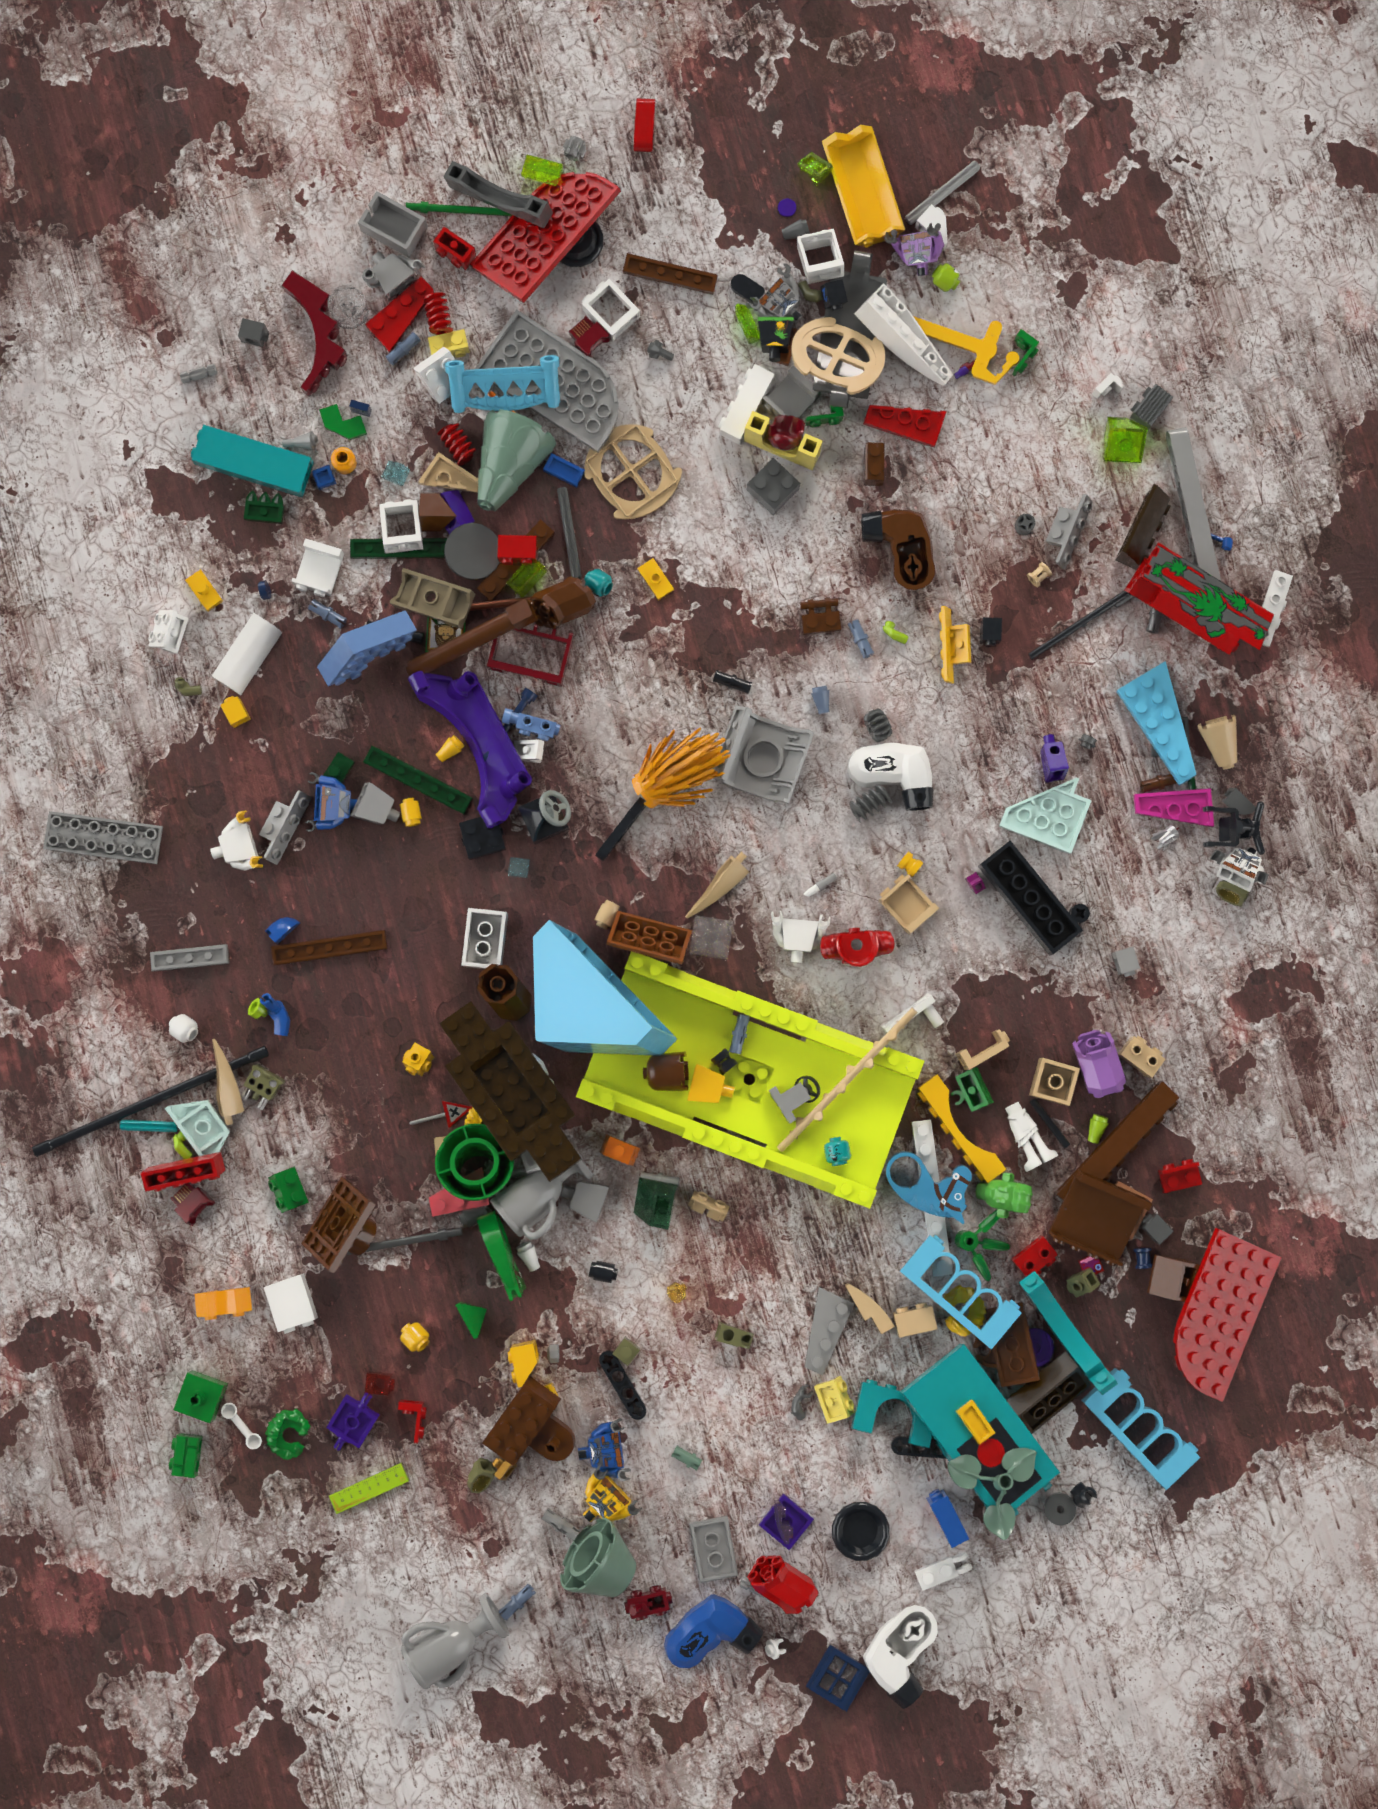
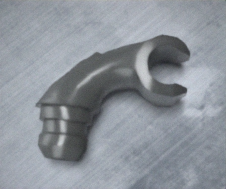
(796, 1408)

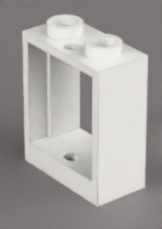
(825, 270)
(624, 322)
(405, 542)

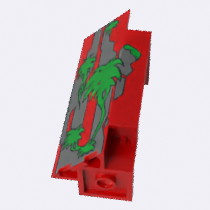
(1199, 601)

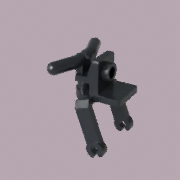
(1235, 828)

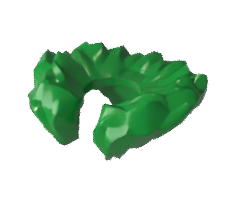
(275, 1433)

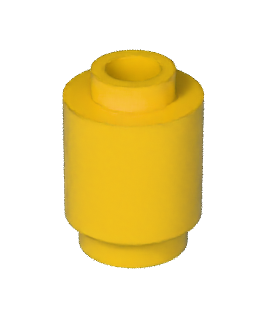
(410, 812)

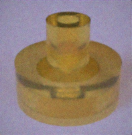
(676, 1292)

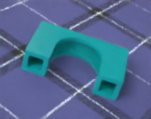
(868, 1402)

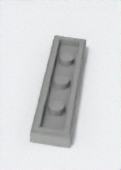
(189, 957)

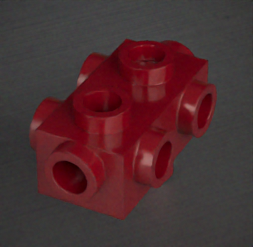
(643, 1604)

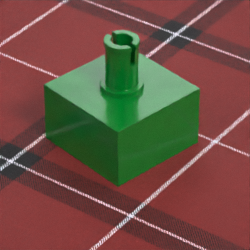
(200, 1396)

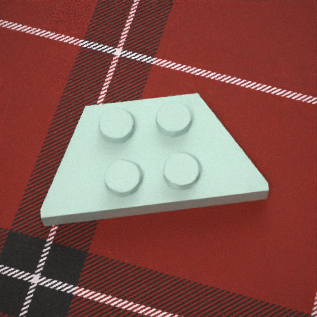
(200, 1125)

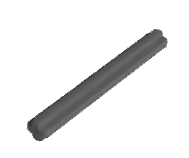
(569, 532)

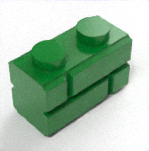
(186, 1455)

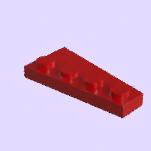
(916, 425)

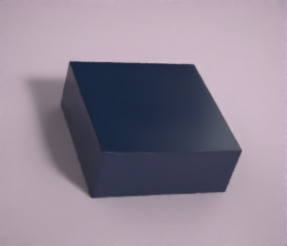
(360, 408)

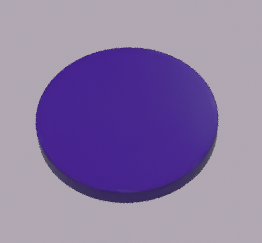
(786, 207)

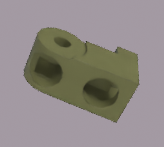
(733, 1335)

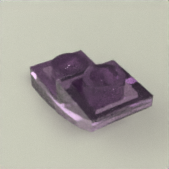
(784, 1527)

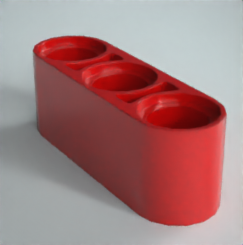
(644, 125)

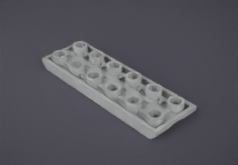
(103, 837)

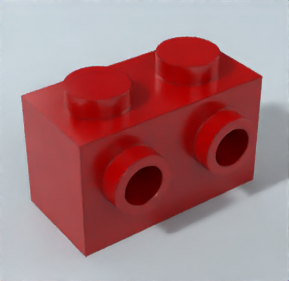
(454, 248)
(517, 549)
(1035, 1256)

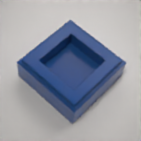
(324, 477)

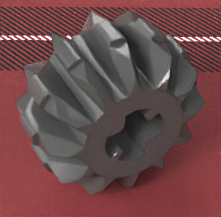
(877, 725)

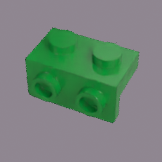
(287, 1190)

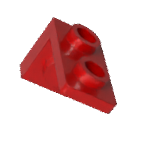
(409, 1407)

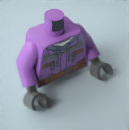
(918, 247)

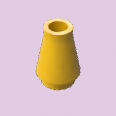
(450, 748)

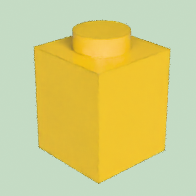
(235, 711)

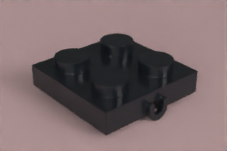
(480, 840)

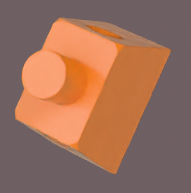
(619, 1150)

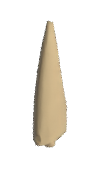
(725, 879)
(227, 1092)

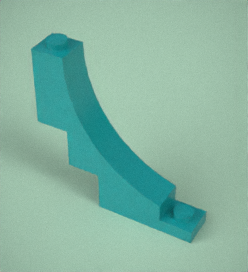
(1067, 1333)

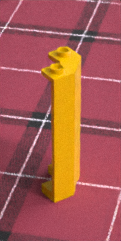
(863, 185)

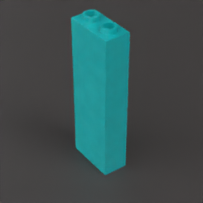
(252, 460)

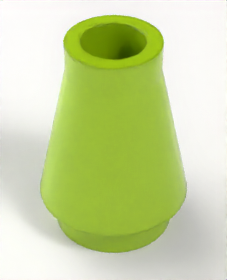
(1097, 1127)

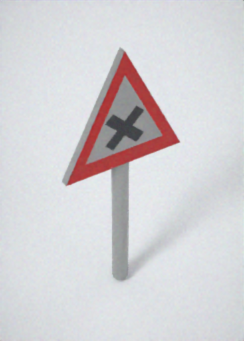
(452, 1112)

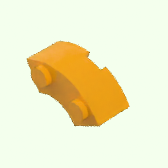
(229, 1301)

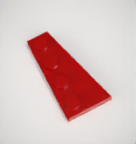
(395, 318)

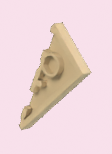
(448, 475)

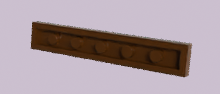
(329, 947)

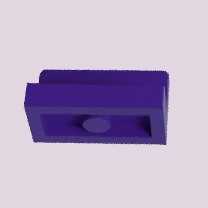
(458, 506)

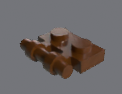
(820, 622)

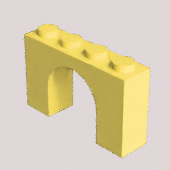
(805, 454)

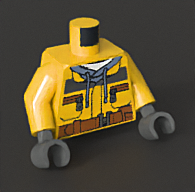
(607, 1498)

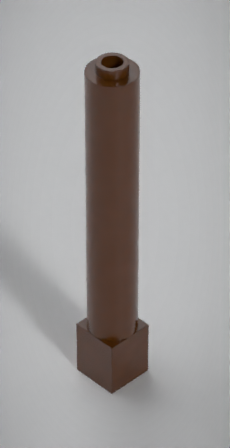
(516, 616)

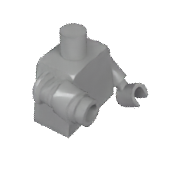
(392, 273)

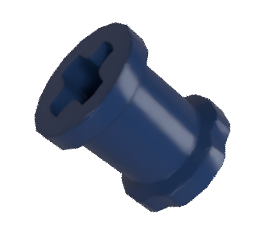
(1143, 1258)

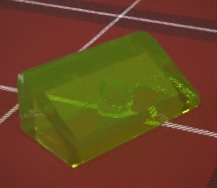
(747, 323)
(526, 577)

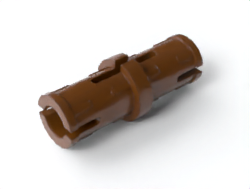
(1159, 782)

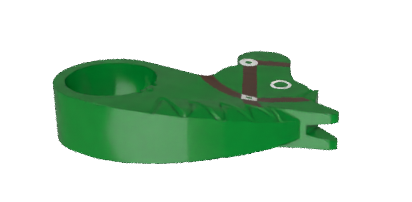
(501, 1254)

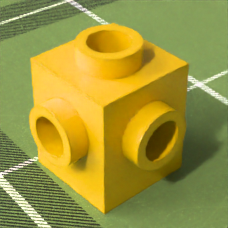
(417, 1060)

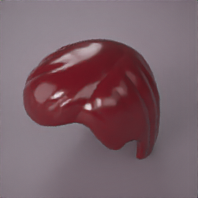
(786, 432)

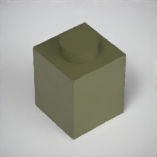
(626, 1351)

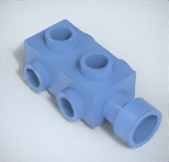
(534, 727)

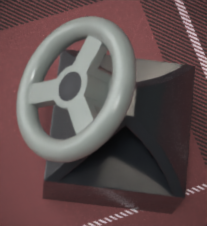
(544, 816)

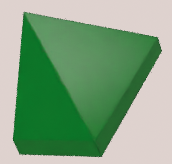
(472, 1316)

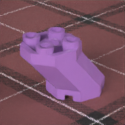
(1099, 1063)

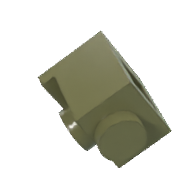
(1079, 1284)

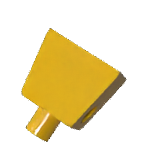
(708, 1086)

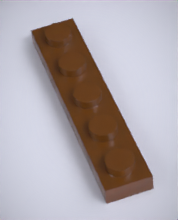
(670, 274)
(497, 579)

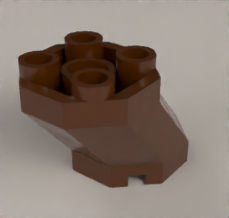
(562, 603)
(504, 992)

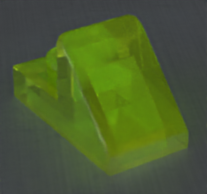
(816, 167)

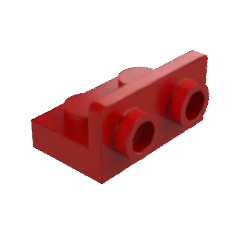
(1180, 1176)

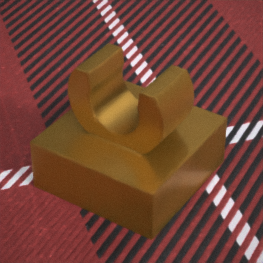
(504, 1468)

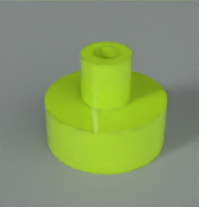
(256, 1009)

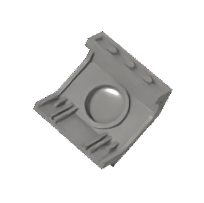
(763, 756)

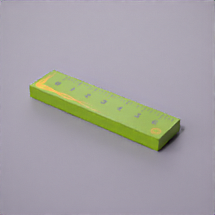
(368, 1488)

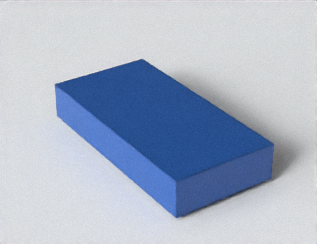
(564, 470)

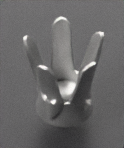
(1166, 836)

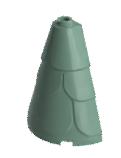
(509, 455)

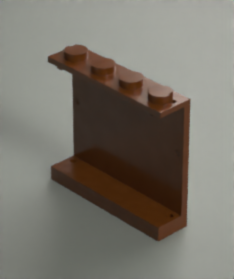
(1097, 1217)

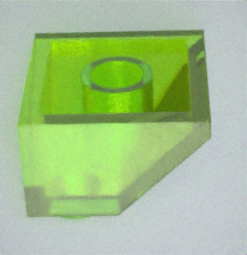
(1124, 440)

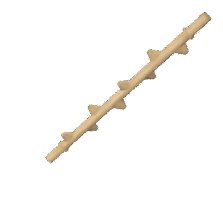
(851, 1073)

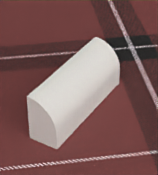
(247, 654)

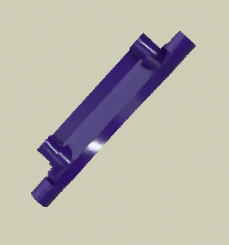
(472, 714)

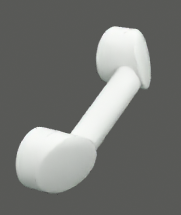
(229, 1411)

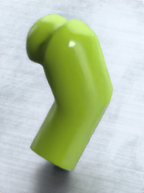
(894, 634)
(179, 1146)

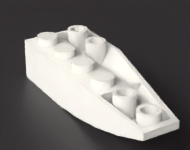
(902, 334)

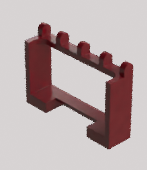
(547, 678)

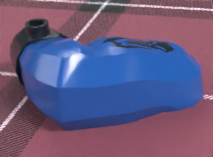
(706, 1627)

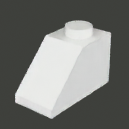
(933, 215)

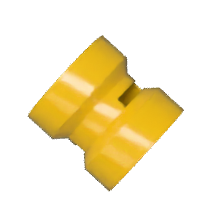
(910, 864)

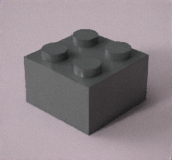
(773, 486)

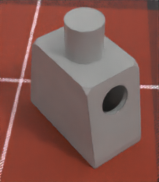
(374, 805)
(586, 1199)

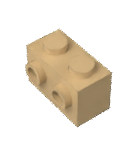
(1142, 1056)
(914, 1320)

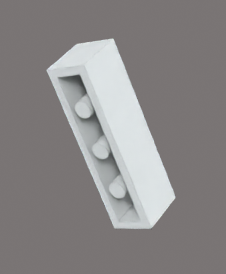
(748, 399)

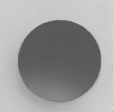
(472, 551)

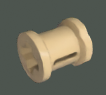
(1044, 569)

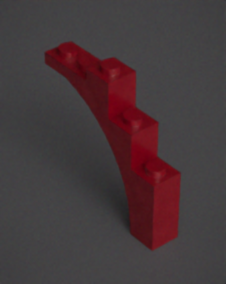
(325, 328)

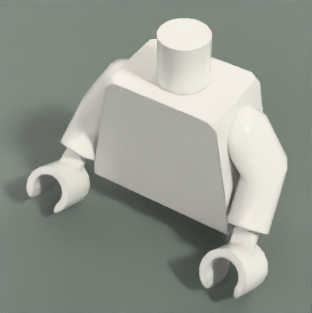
(798, 935)

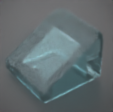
(395, 473)
(518, 867)

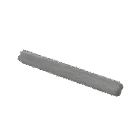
(943, 192)

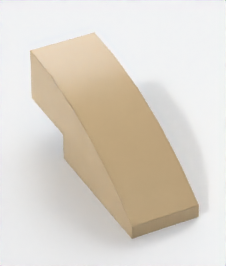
(870, 1309)

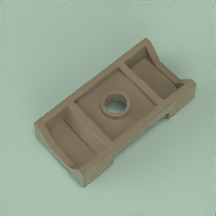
(449, 606)

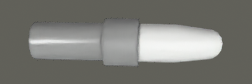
(820, 885)

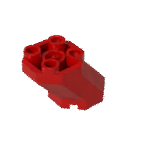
(782, 1584)

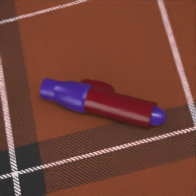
(964, 369)

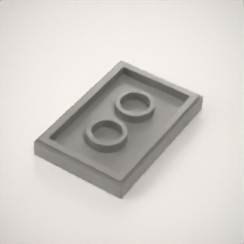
(713, 1549)

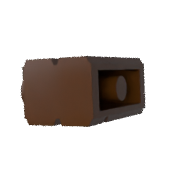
(874, 464)

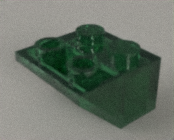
(655, 1202)

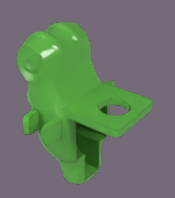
(1005, 1195)

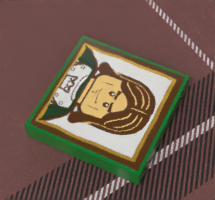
(439, 633)

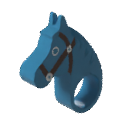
(936, 1198)

